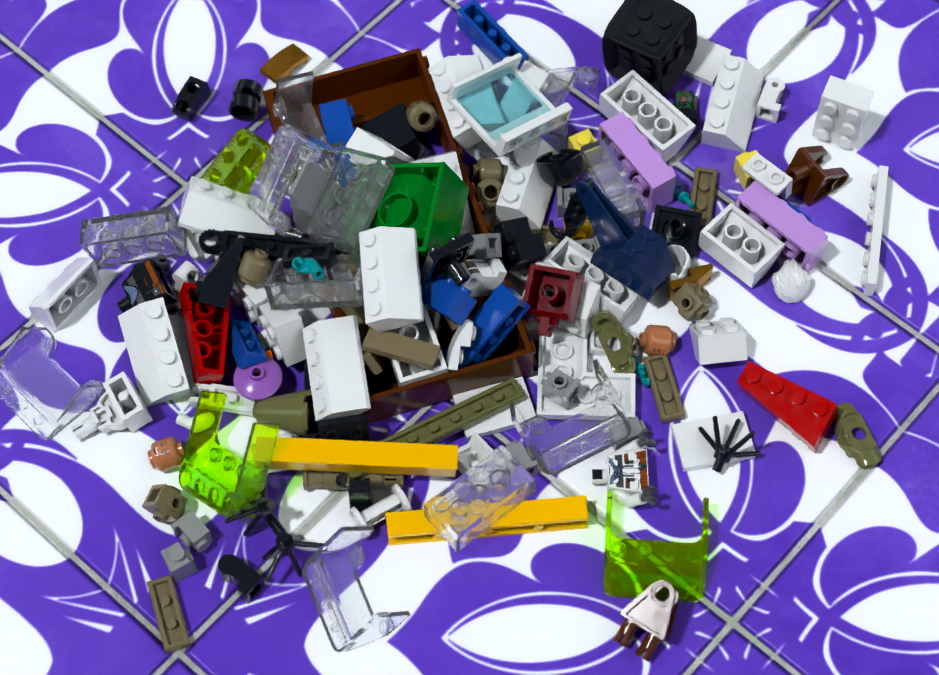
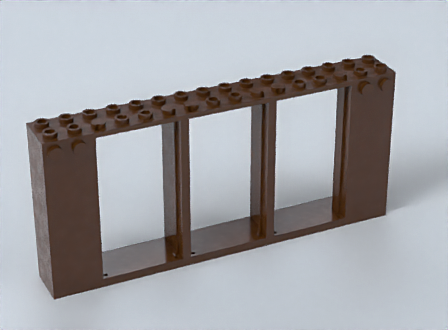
(371, 91)

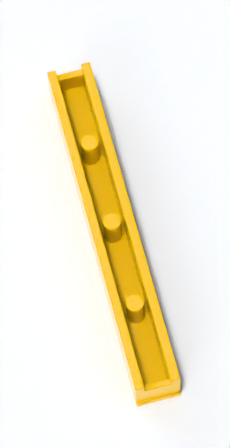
(365, 457)
(526, 518)

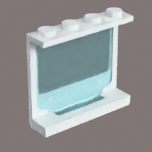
(505, 106)

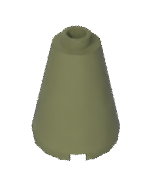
(290, 411)

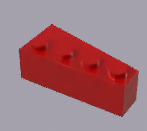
(205, 336)
(793, 406)

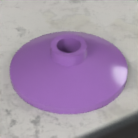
(260, 386)

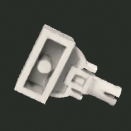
(116, 409)

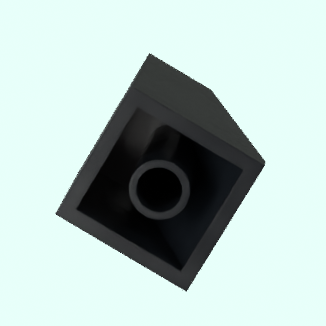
(396, 130)

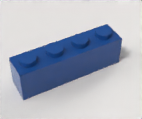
(487, 34)
(337, 121)
(447, 298)
(493, 324)

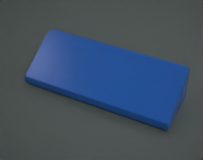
(244, 343)

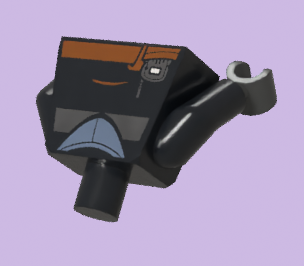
(148, 283)

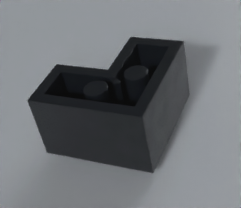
(519, 245)

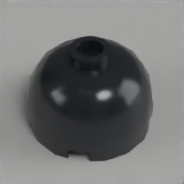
(560, 168)

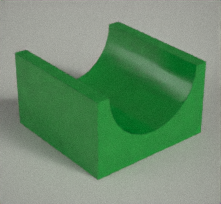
(425, 199)

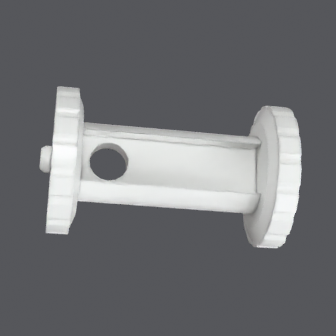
(376, 512)

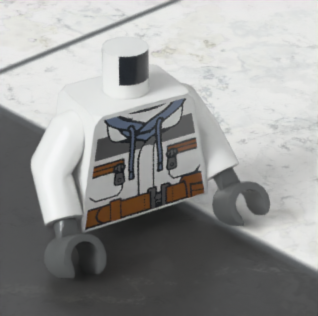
(628, 473)

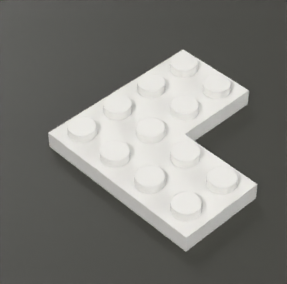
(569, 355)

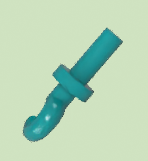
(683, 197)
(640, 370)

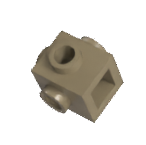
(692, 301)
(165, 503)

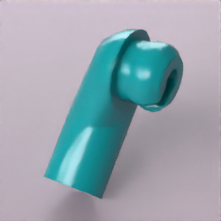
(308, 266)

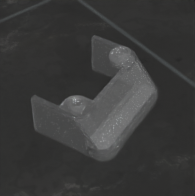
(295, 108)
(579, 436)
(340, 595)

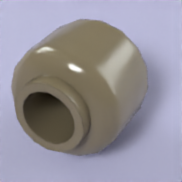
(421, 116)
(488, 168)
(488, 192)
(254, 267)

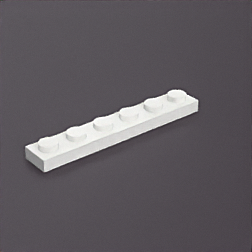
(873, 238)

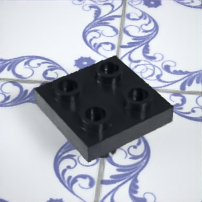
(677, 227)
(449, 259)
(345, 428)

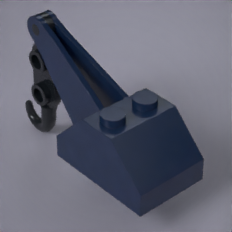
(626, 252)

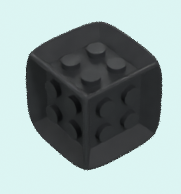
(652, 40)

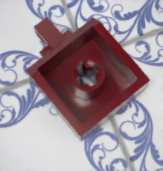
(561, 306)

